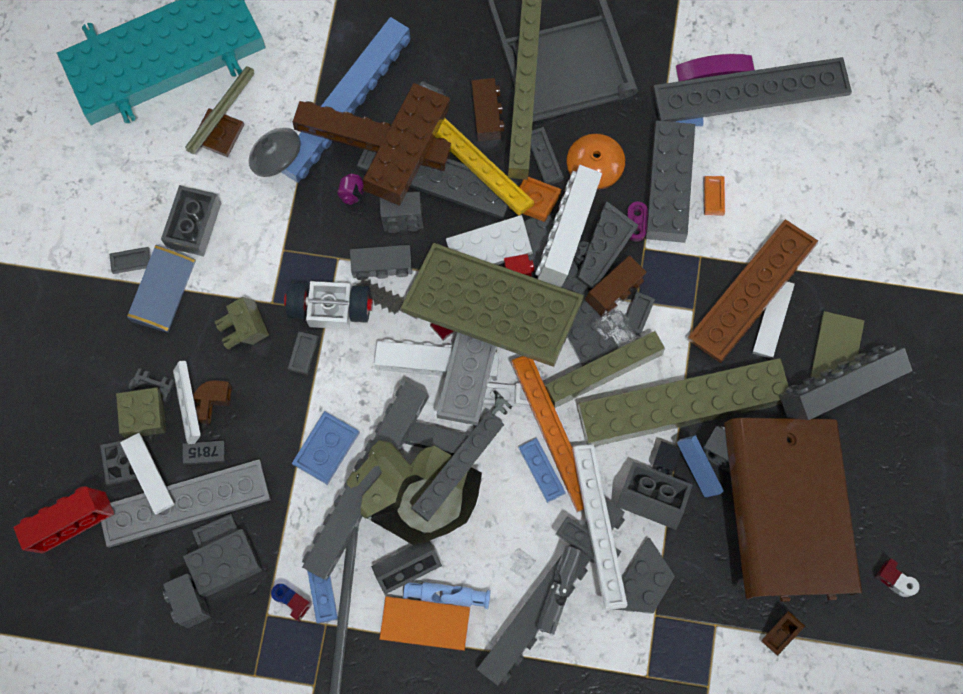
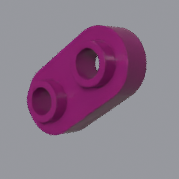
(640, 220)

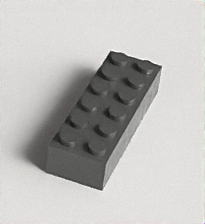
(670, 181)
(845, 382)

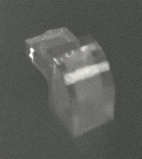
(615, 325)

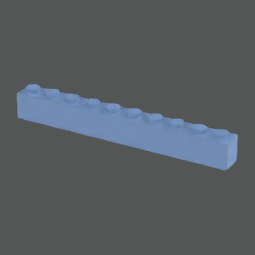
(353, 90)

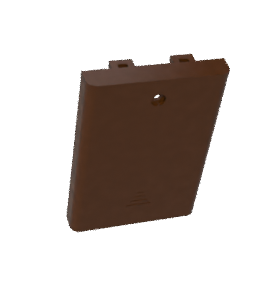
(792, 508)

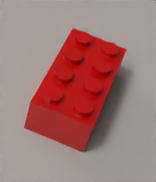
(63, 520)

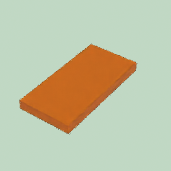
(425, 623)

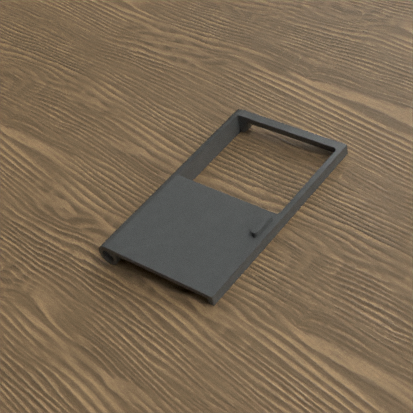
(576, 64)

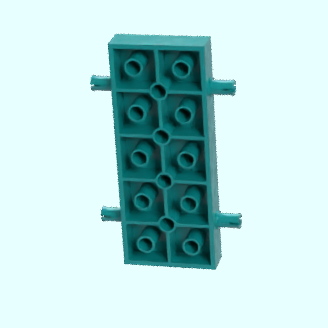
(157, 54)

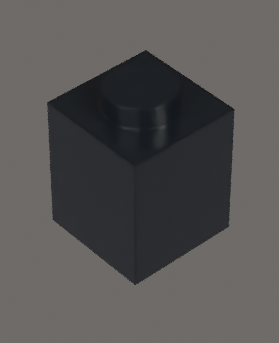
(666, 458)

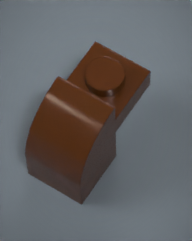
(211, 394)

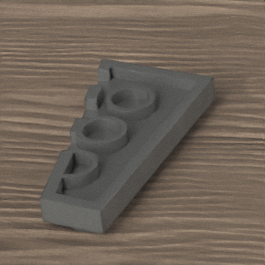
(606, 243)

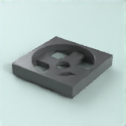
(110, 480)

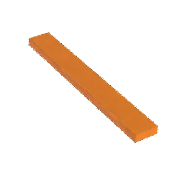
(549, 425)

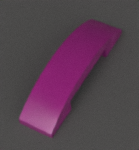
(714, 66)

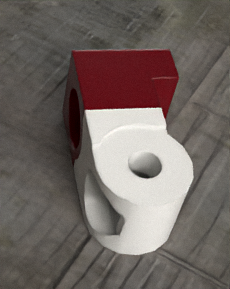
(896, 580)

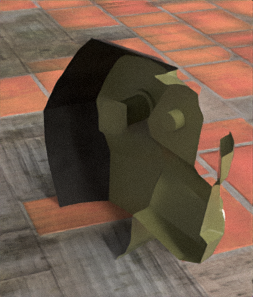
(402, 484)

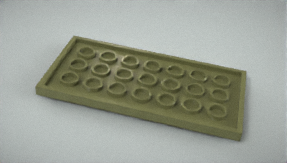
(493, 304)

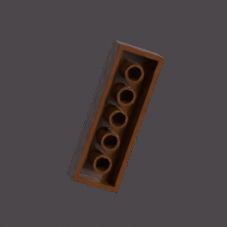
(406, 144)

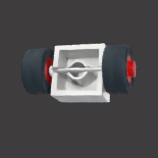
(328, 304)

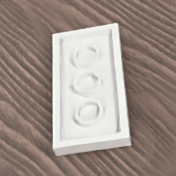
(494, 241)

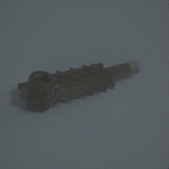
(384, 298)

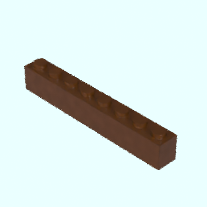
(358, 131)

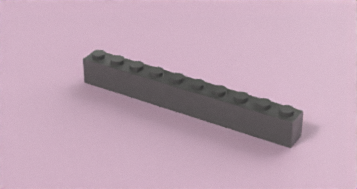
(347, 512)
(523, 628)

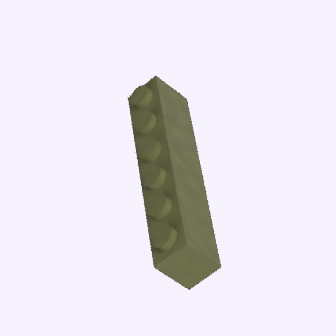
(605, 369)

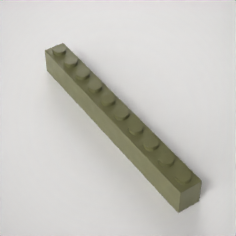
(524, 90)

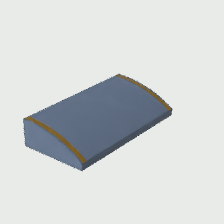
(161, 289)

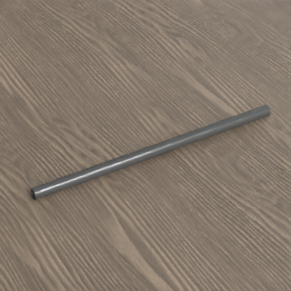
(343, 616)

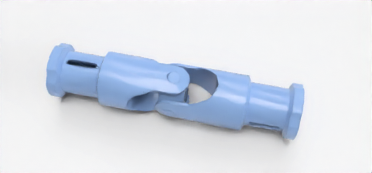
(451, 595)

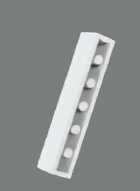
(418, 359)

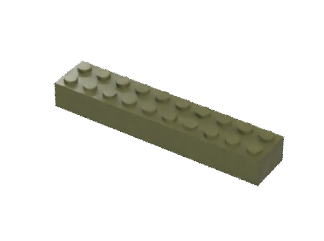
(683, 403)

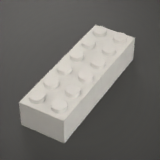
(568, 226)

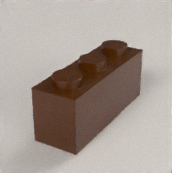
(487, 109)
(616, 286)

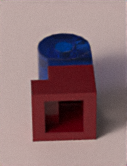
(284, 595)

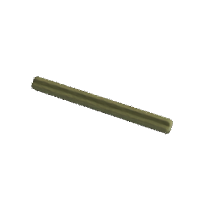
(219, 110)

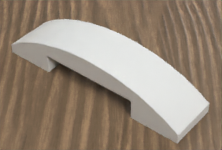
(512, 394)

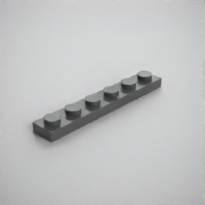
(457, 466)

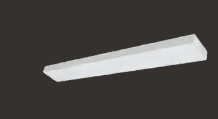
(599, 527)

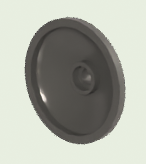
(274, 152)

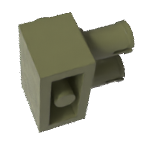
(246, 320)

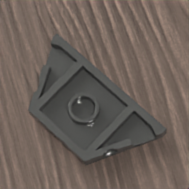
(646, 580)

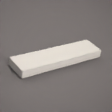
(772, 322)
(186, 402)
(147, 473)

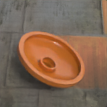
(611, 159)

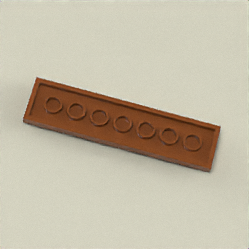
(752, 290)

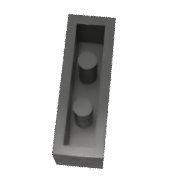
(381, 262)
(406, 566)

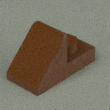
(782, 633)

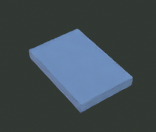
(325, 448)

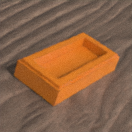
(714, 195)

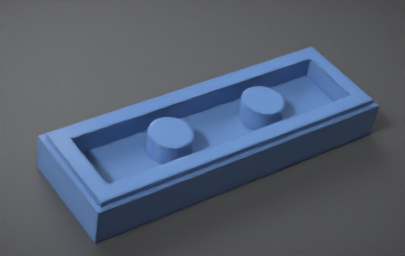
(700, 466)
(542, 470)
(322, 599)

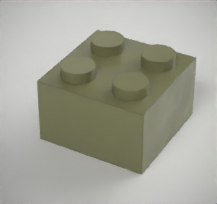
(141, 412)

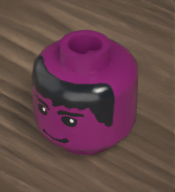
(351, 189)

